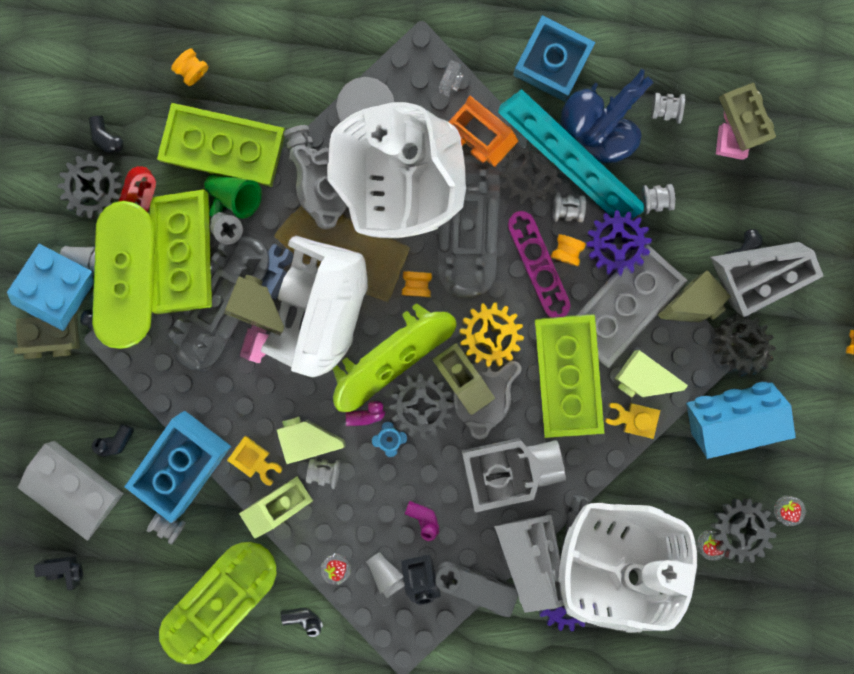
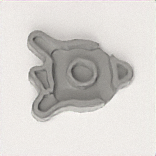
(313, 187)
(491, 414)

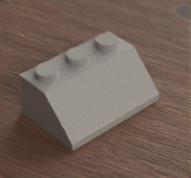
(69, 489)

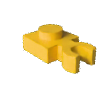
(638, 419)
(250, 458)

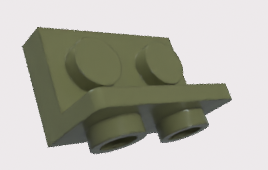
(747, 116)
(38, 336)

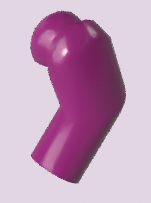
(365, 417)
(426, 518)

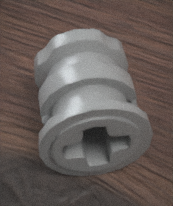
(668, 107)
(298, 136)
(658, 198)
(568, 207)
(235, 228)
(323, 472)
(165, 528)

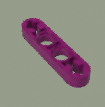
(533, 267)

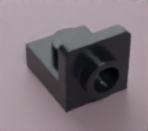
(56, 567)
(420, 580)

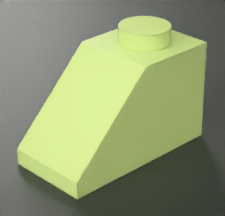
(646, 377)
(306, 440)
(276, 507)

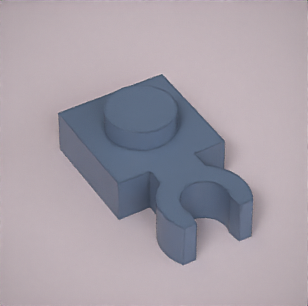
(275, 272)

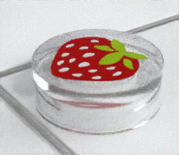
(789, 510)
(706, 546)
(335, 569)

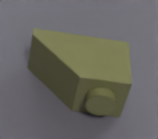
(697, 301)
(254, 305)
(463, 379)

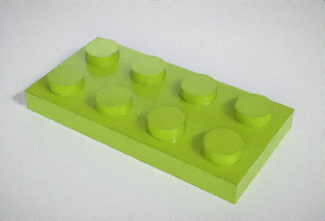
(221, 144)
(181, 252)
(569, 376)

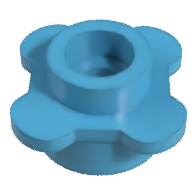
(381, 439)

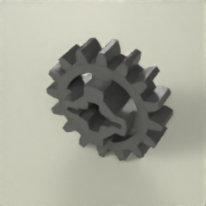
(99, 177)
(422, 421)
(744, 518)

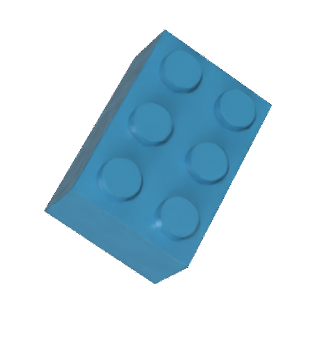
(740, 419)
(177, 466)

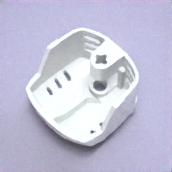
(417, 191)
(330, 303)
(598, 567)

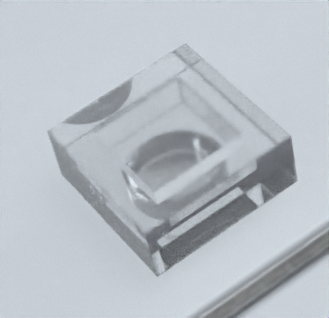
(451, 78)

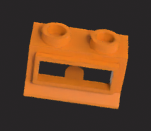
(499, 146)

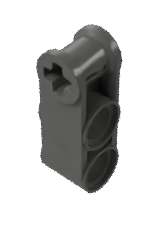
(477, 588)

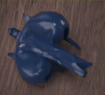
(601, 129)

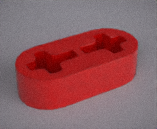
(141, 194)

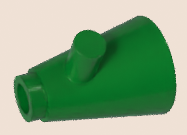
(236, 194)

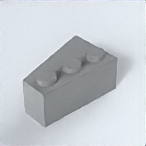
(765, 274)

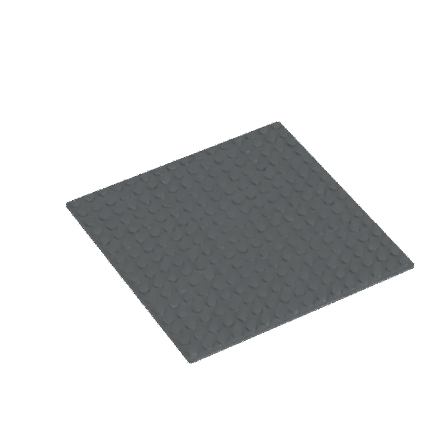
(372, 489)

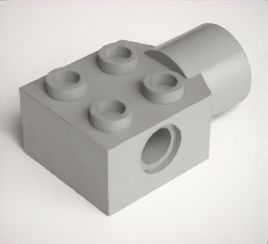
(511, 472)

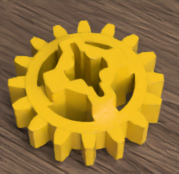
(509, 329)

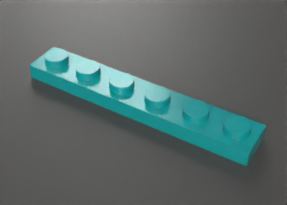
(569, 155)

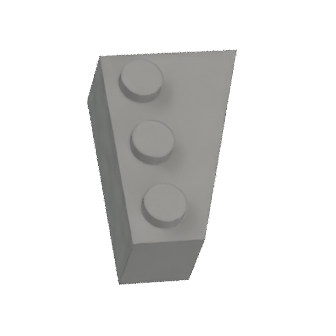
(533, 561)

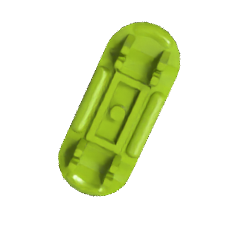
(123, 275)
(391, 357)
(217, 602)

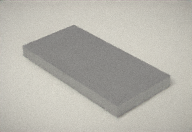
(630, 303)

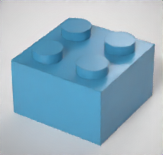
(553, 58)
(51, 287)

